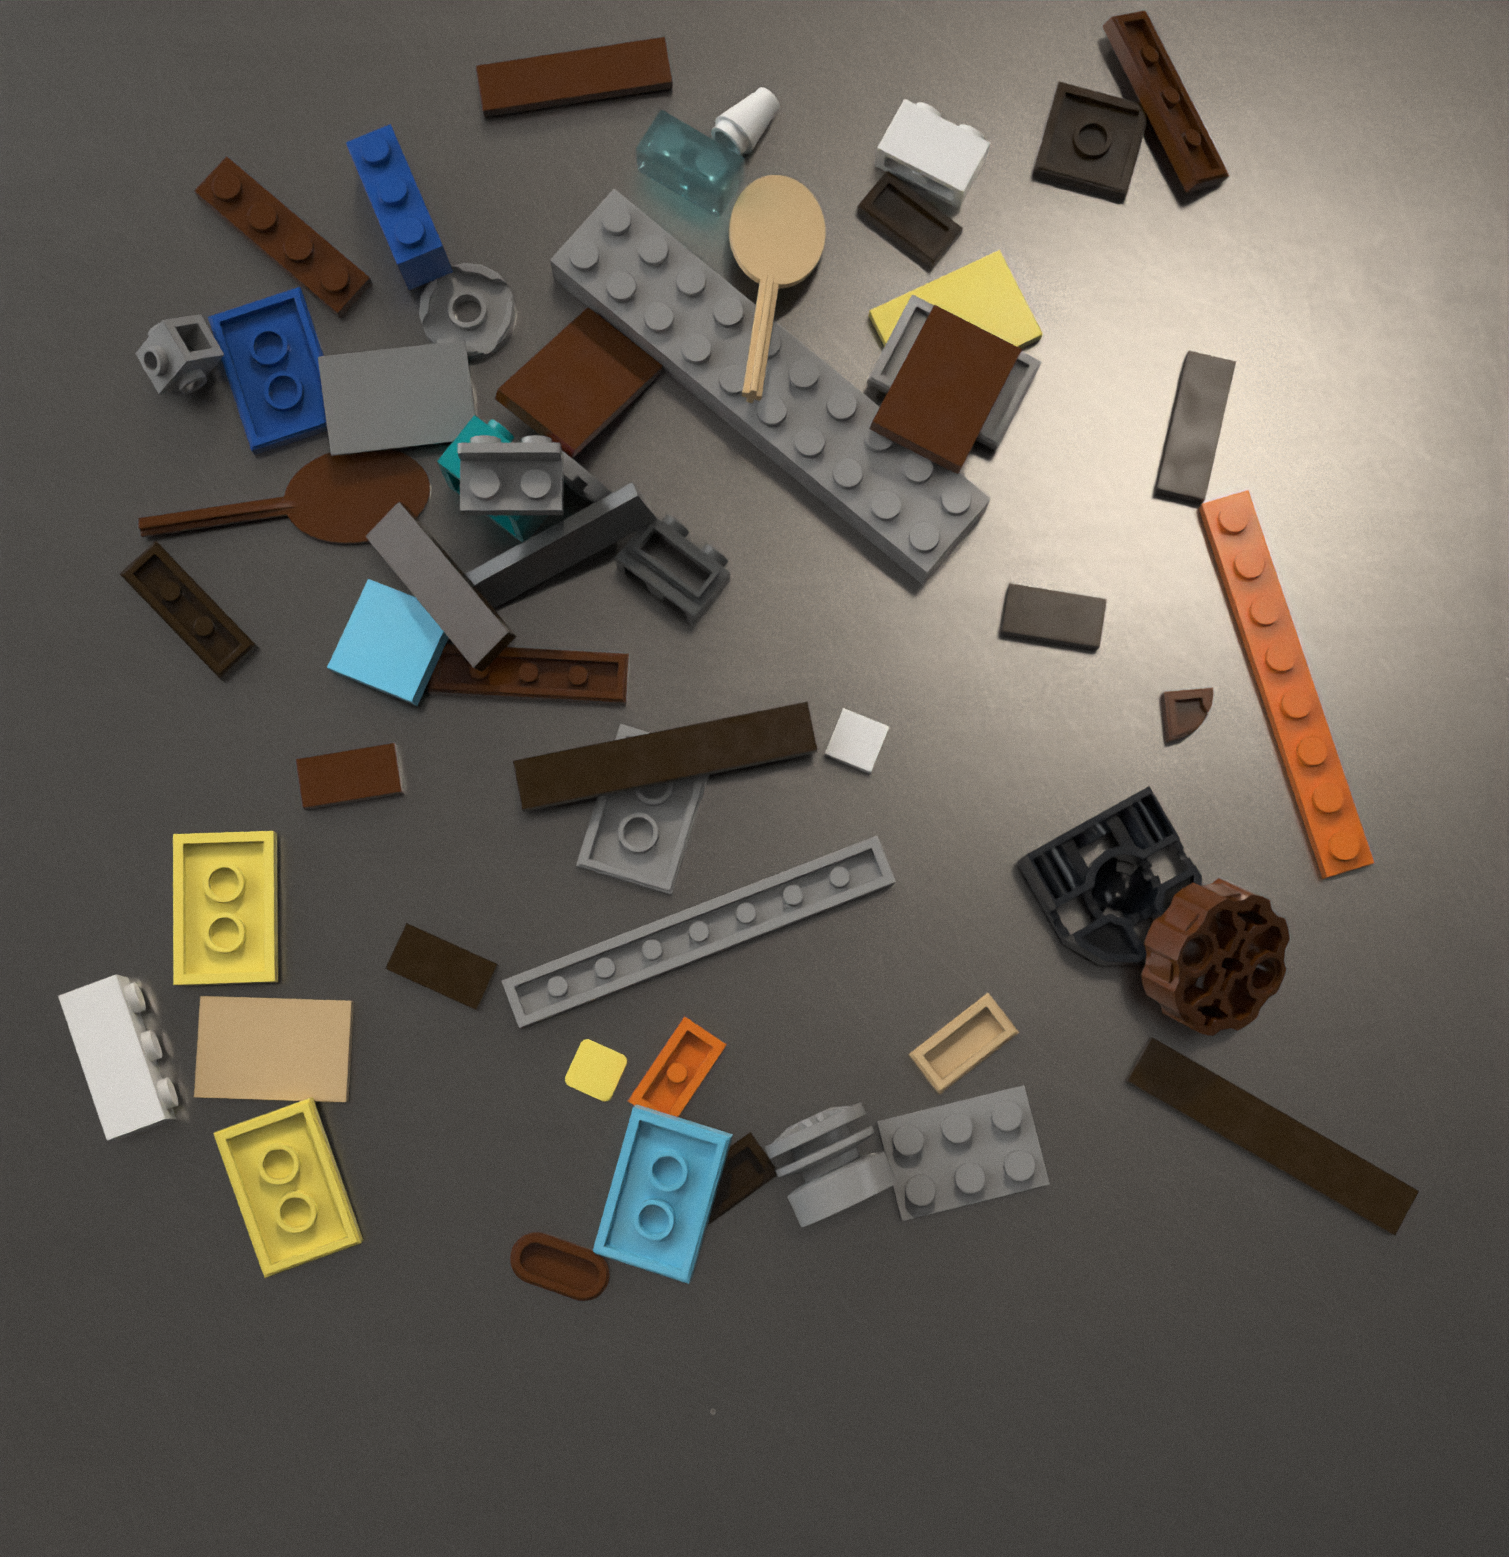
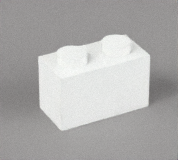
(932, 152)

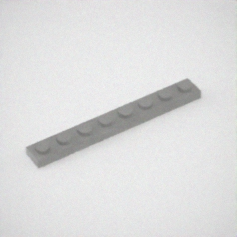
(698, 932)

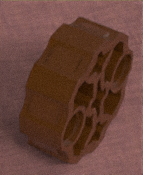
(1215, 956)

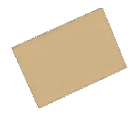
(274, 1049)

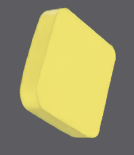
(596, 1070)

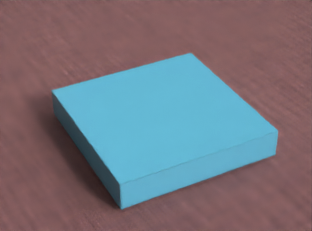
(389, 643)

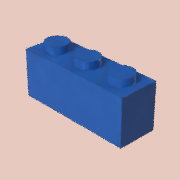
(399, 207)

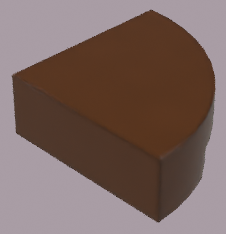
(1185, 711)

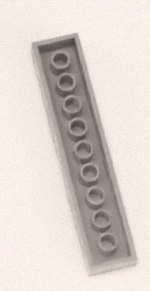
(808, 412)

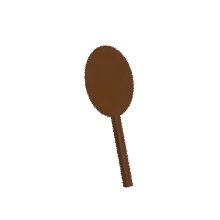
(326, 499)

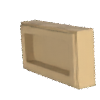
(963, 1043)

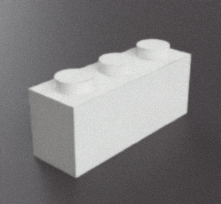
(119, 1057)

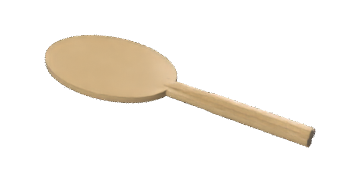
(777, 243)

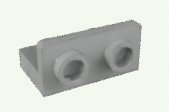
(511, 476)

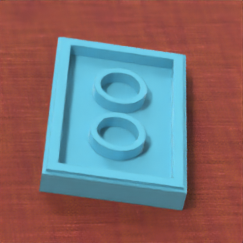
(662, 1193)

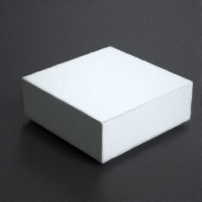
(856, 741)

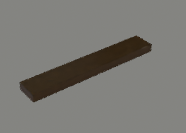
(665, 756)
(1272, 1136)

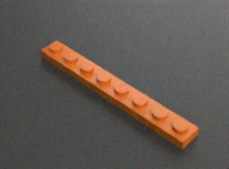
(1285, 685)

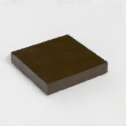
(1091, 141)

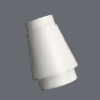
(746, 121)

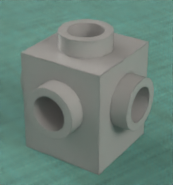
(179, 354)

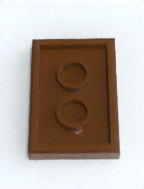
(579, 382)
(945, 389)

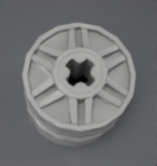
(830, 1164)

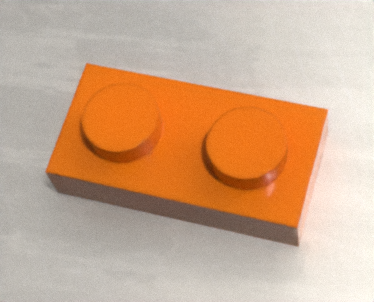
(678, 1069)

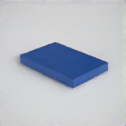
(273, 369)

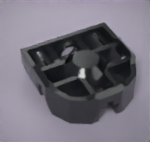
(1060, 875)

